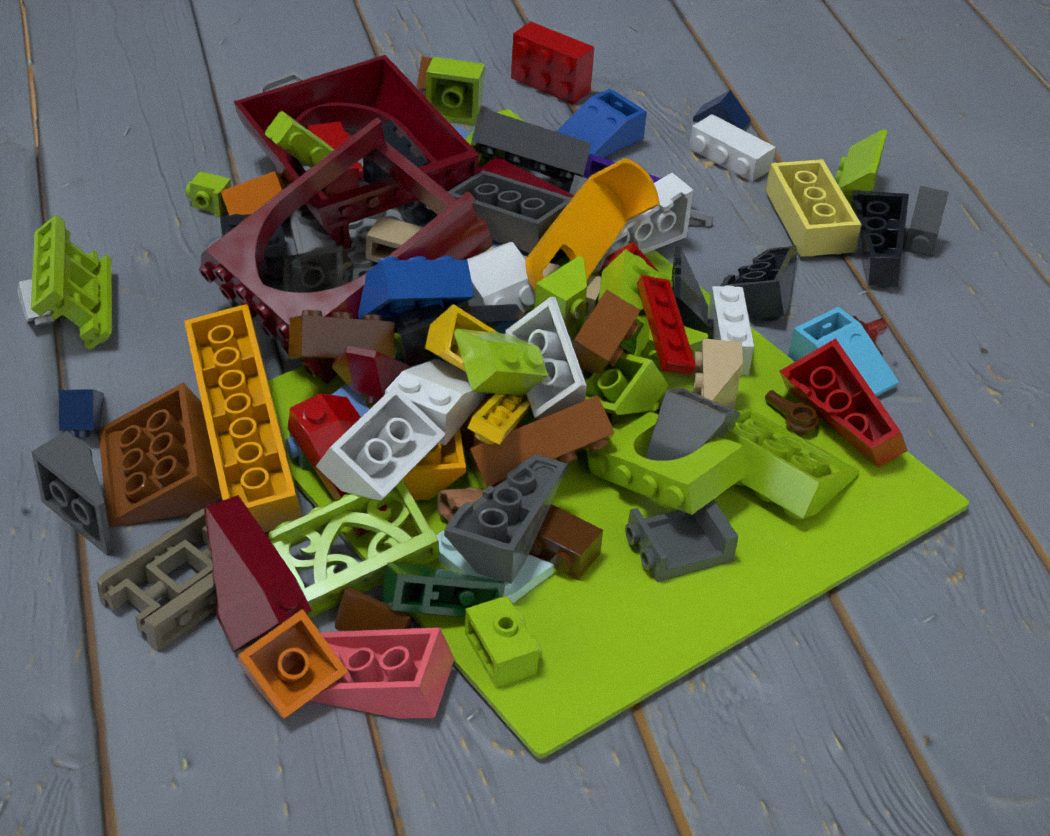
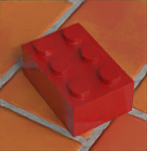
(552, 62)

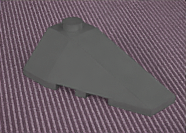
(505, 521)

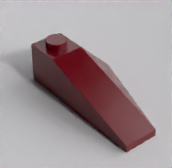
(249, 575)

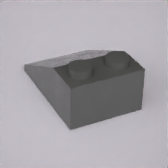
(72, 488)

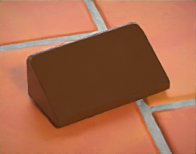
(363, 613)

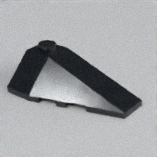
(767, 282)

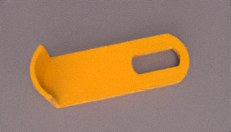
(595, 217)

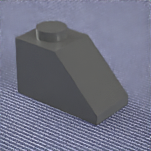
(926, 221)

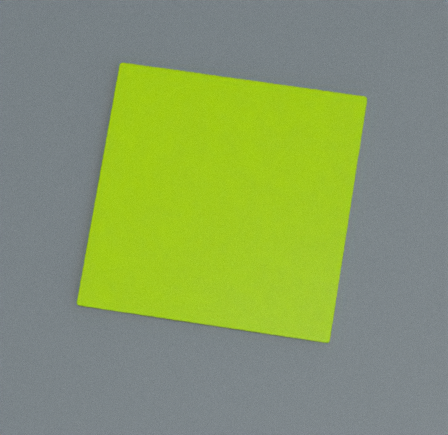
(618, 628)

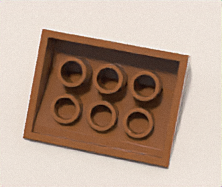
(158, 460)

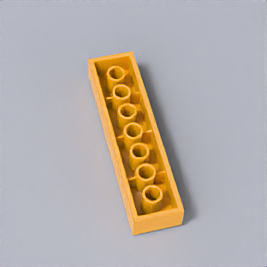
(242, 416)

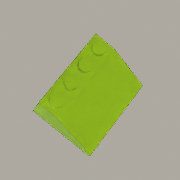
(787, 467)

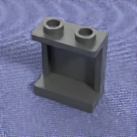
(682, 542)

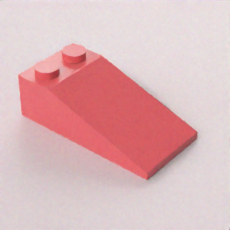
(390, 671)

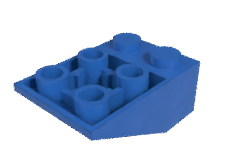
(607, 123)

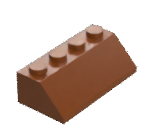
(552, 437)

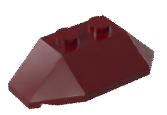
(367, 371)

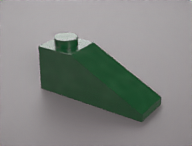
(436, 590)

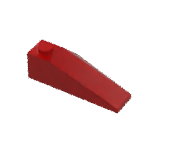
(317, 426)

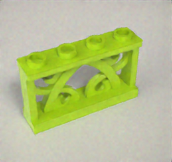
(364, 575)

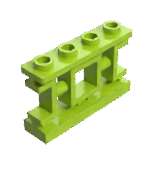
(71, 283)

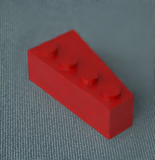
(845, 402)

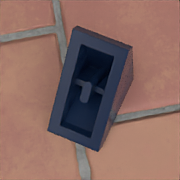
(726, 108)

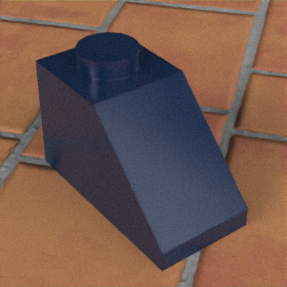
(80, 411)

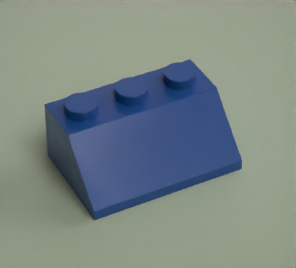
(415, 284)

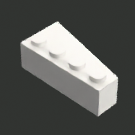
(661, 224)

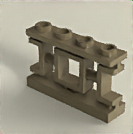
(189, 601)

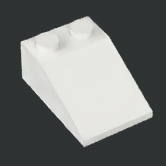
(440, 394)

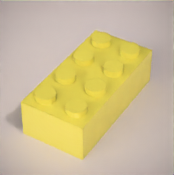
(812, 208)

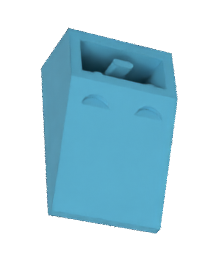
(852, 339)

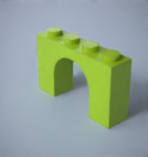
(680, 482)

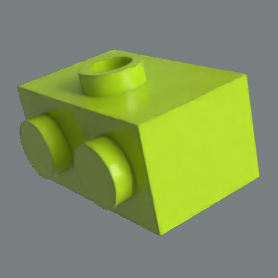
(502, 641)

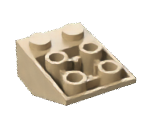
(718, 371)

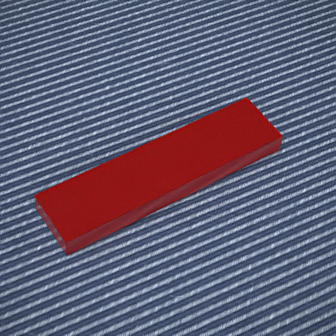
(666, 325)

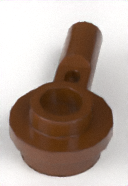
(799, 417)

